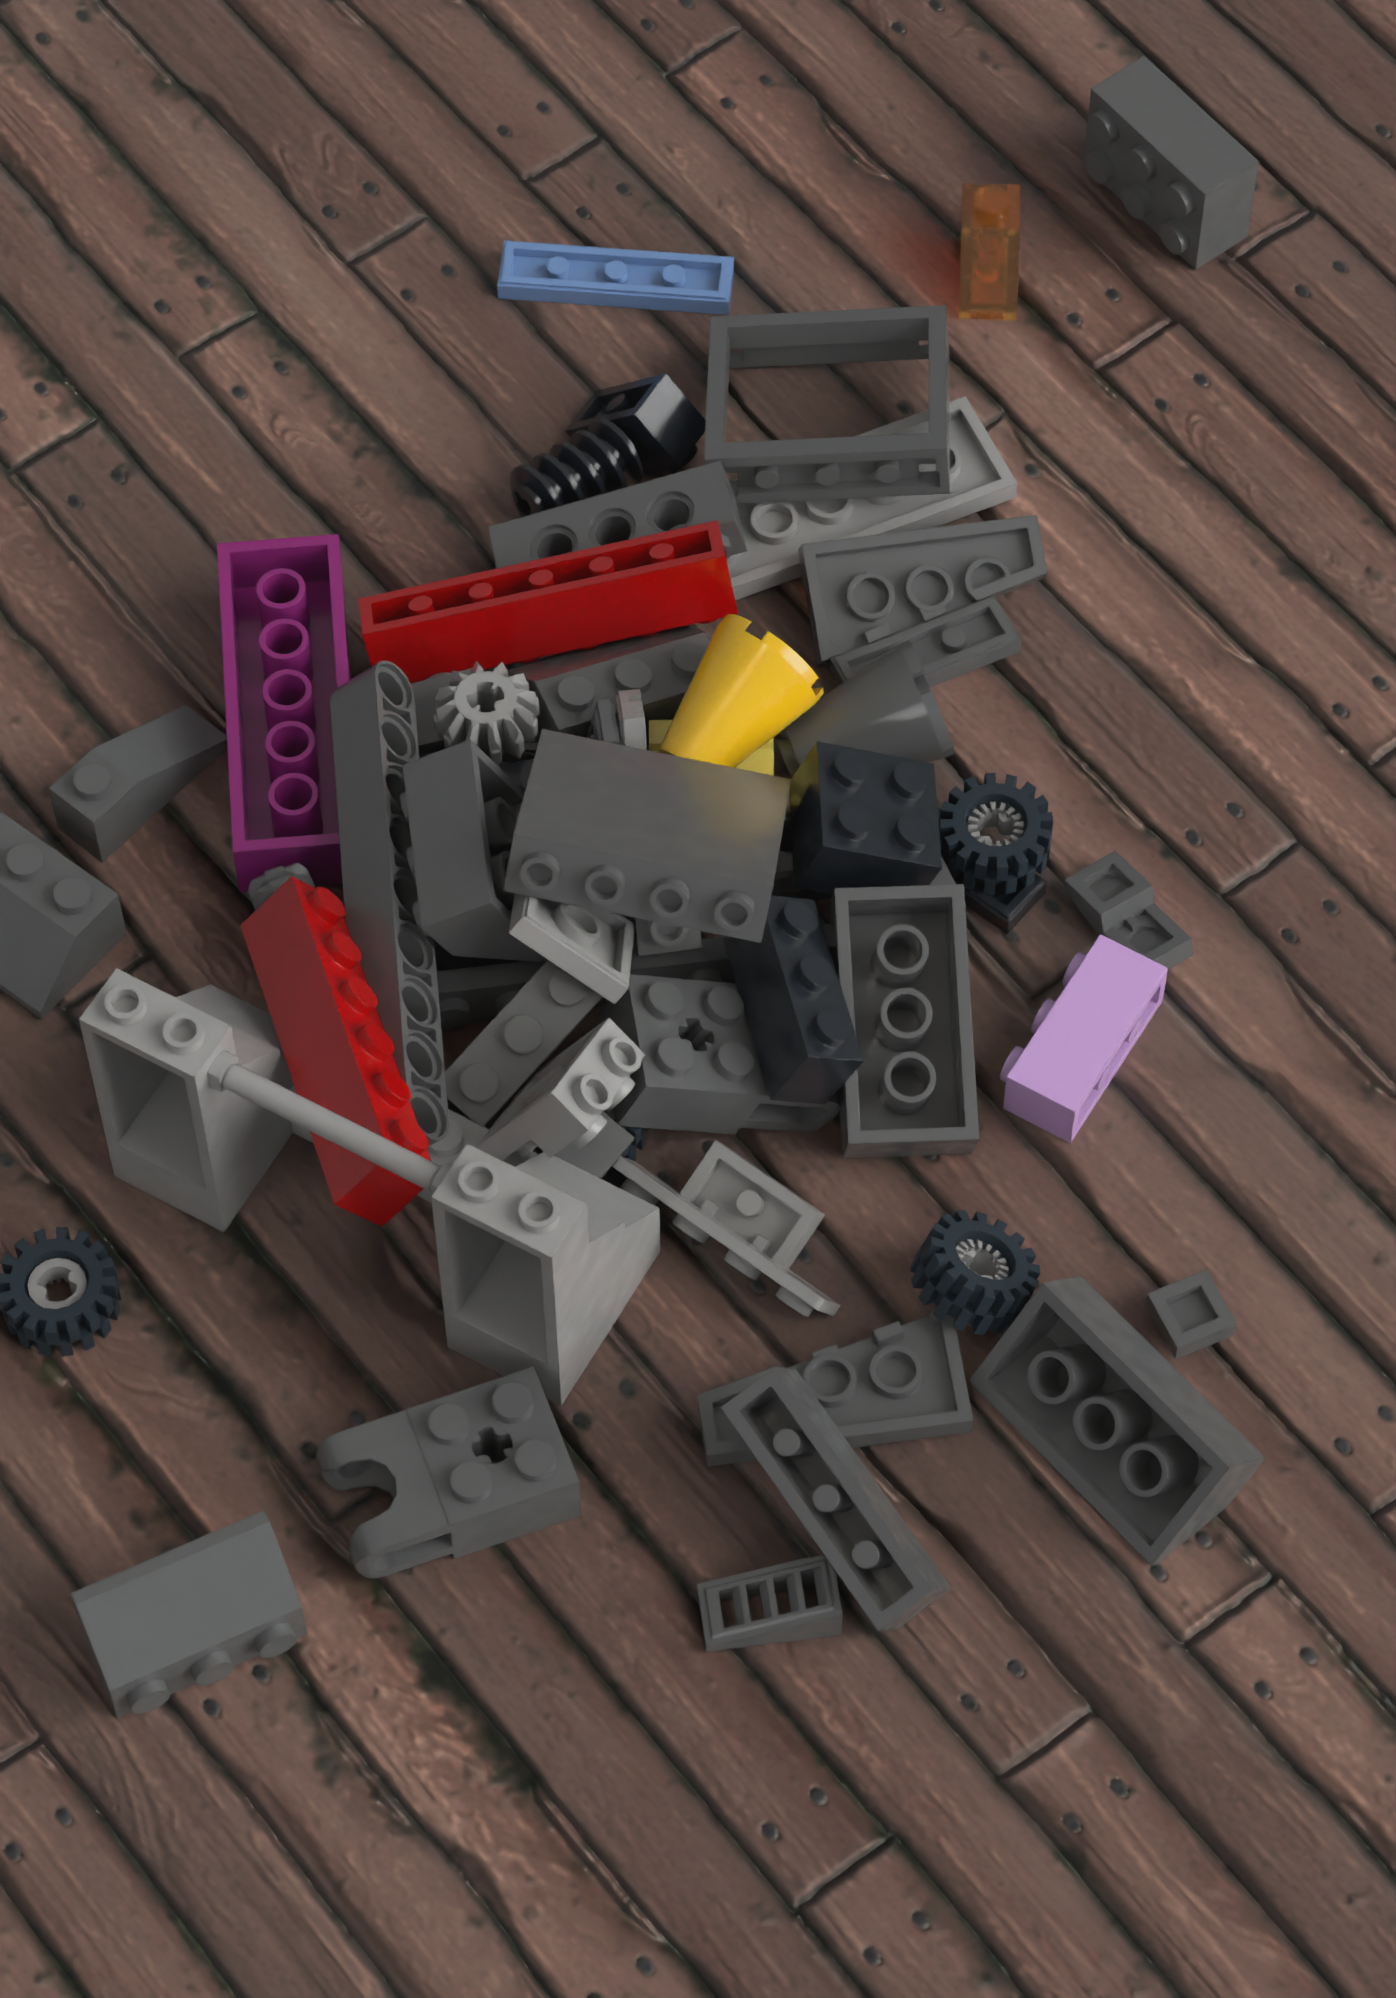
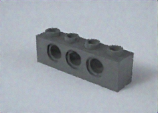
(625, 514)

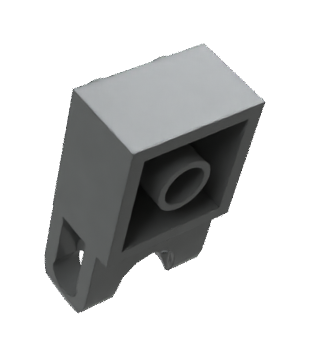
(699, 1062)
(443, 1474)

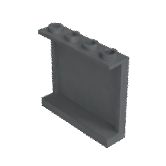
(648, 835)

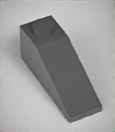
(132, 778)

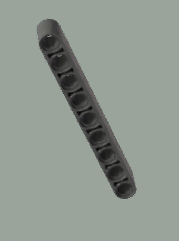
(371, 741)

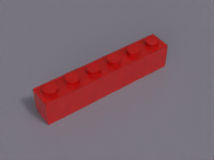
(552, 604)
(334, 1040)

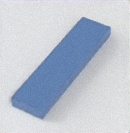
(615, 277)

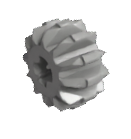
(489, 710)

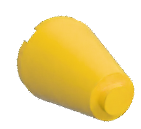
(740, 696)

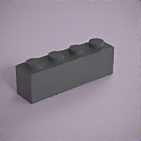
(836, 1498)

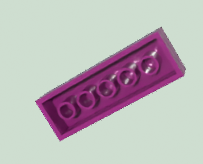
(280, 666)

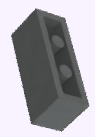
(517, 1042)

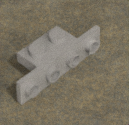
(746, 1213)

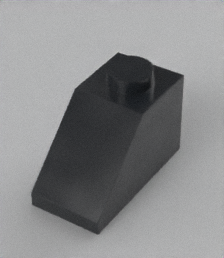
(652, 416)

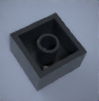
(863, 820)

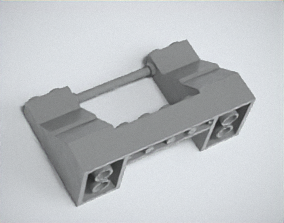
(525, 1246)

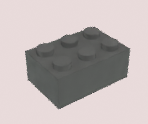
(1169, 162)

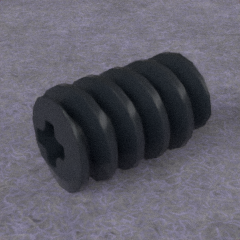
(576, 469)

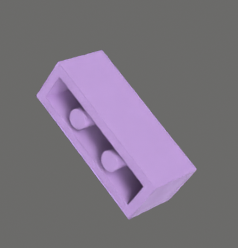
(1082, 1037)

